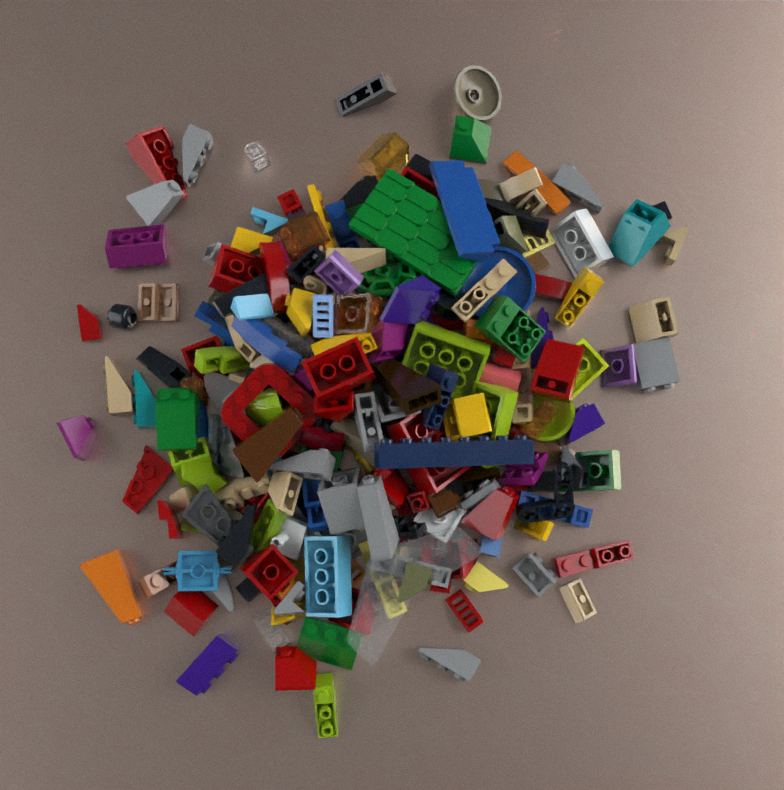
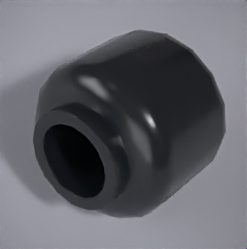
(122, 316)

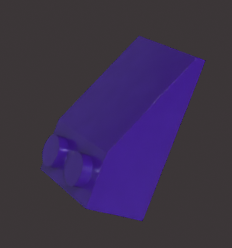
(411, 301)

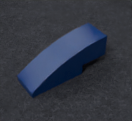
(315, 513)

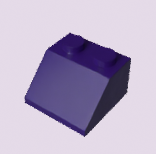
(586, 420)

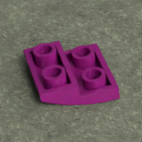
(524, 473)

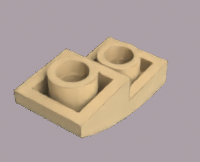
(521, 184)

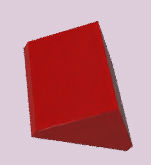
(190, 610)

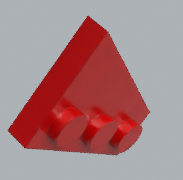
(148, 479)

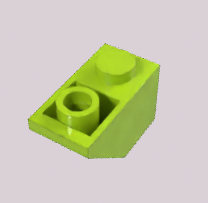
(203, 473)

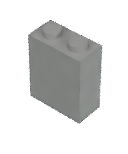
(655, 365)

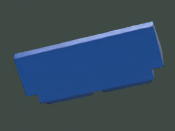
(465, 209)

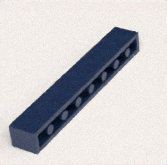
(453, 452)

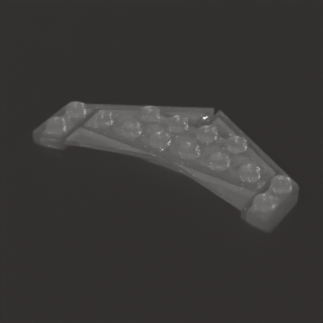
(377, 605)

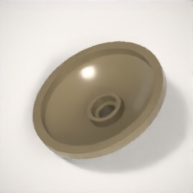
(477, 93)

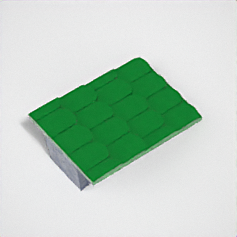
(413, 231)

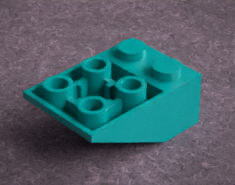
(638, 232)

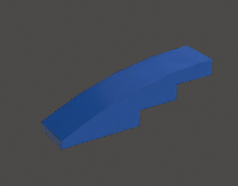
(218, 325)
(269, 345)

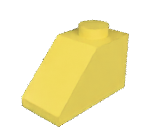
(483, 579)

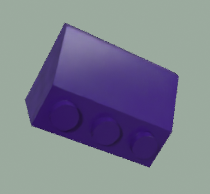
(208, 665)

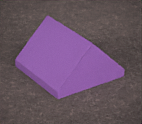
(339, 274)
(621, 367)

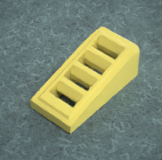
(531, 252)

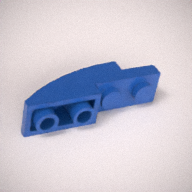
(340, 222)

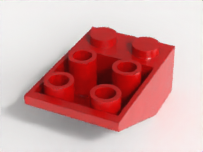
(557, 370)

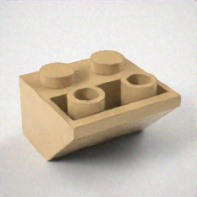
(653, 320)

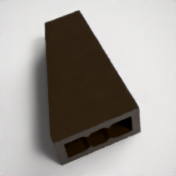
(407, 387)

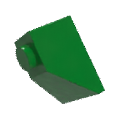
(470, 140)

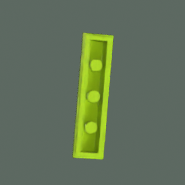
(267, 526)

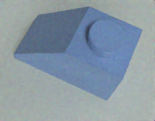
(490, 546)

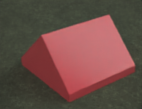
(501, 376)

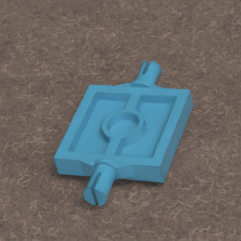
(198, 570)

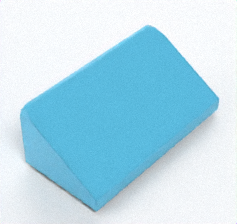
(252, 306)

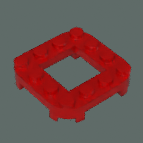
(252, 386)

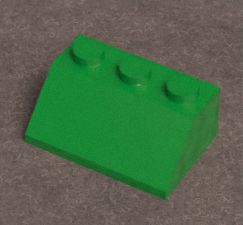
(326, 642)

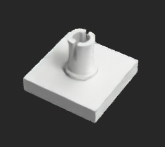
(434, 524)
(291, 537)

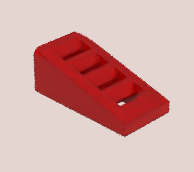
(474, 624)

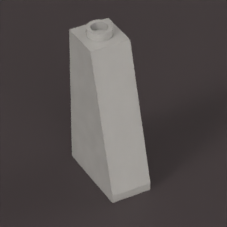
(377, 518)

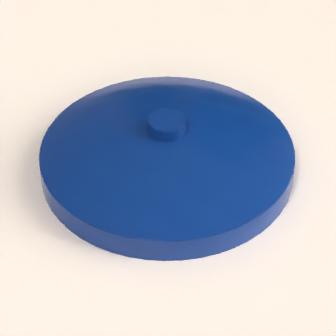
(519, 288)

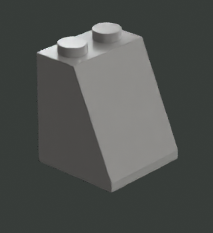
(341, 501)

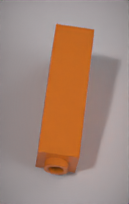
(115, 585)

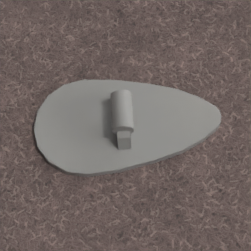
(219, 388)

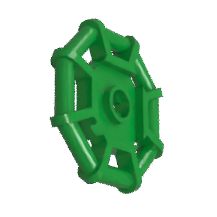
(390, 279)

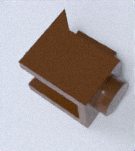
(444, 503)

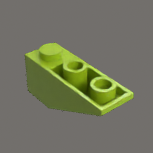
(325, 706)

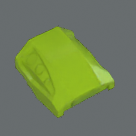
(265, 407)

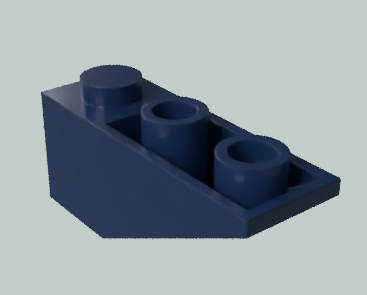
(447, 380)

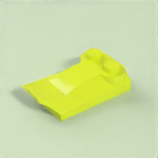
(590, 368)

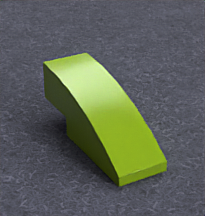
(224, 359)

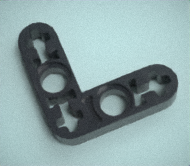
(558, 501)

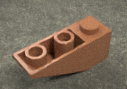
(157, 582)

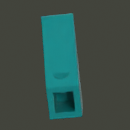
(145, 402)

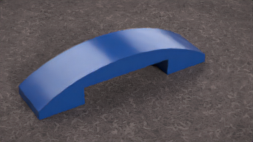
(580, 516)

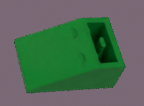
(510, 327)

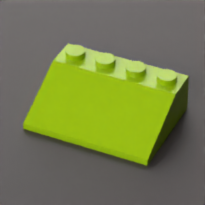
(447, 350)

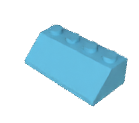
(328, 576)

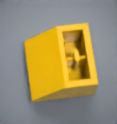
(467, 417)

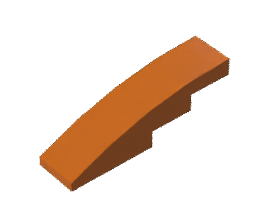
(553, 196)

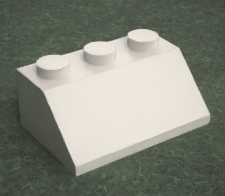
(580, 242)

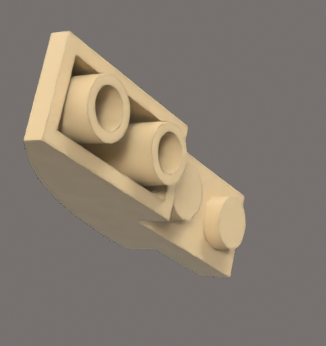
(484, 290)
(240, 489)

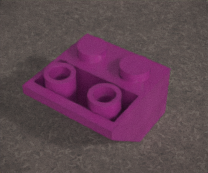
(390, 341)

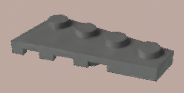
(210, 517)

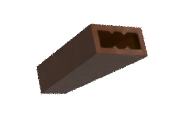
(266, 443)

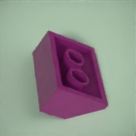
(136, 246)

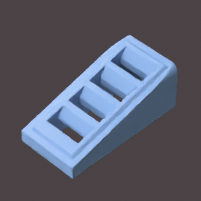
(323, 332)

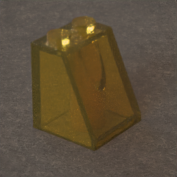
(385, 153)

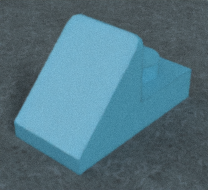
(272, 221)

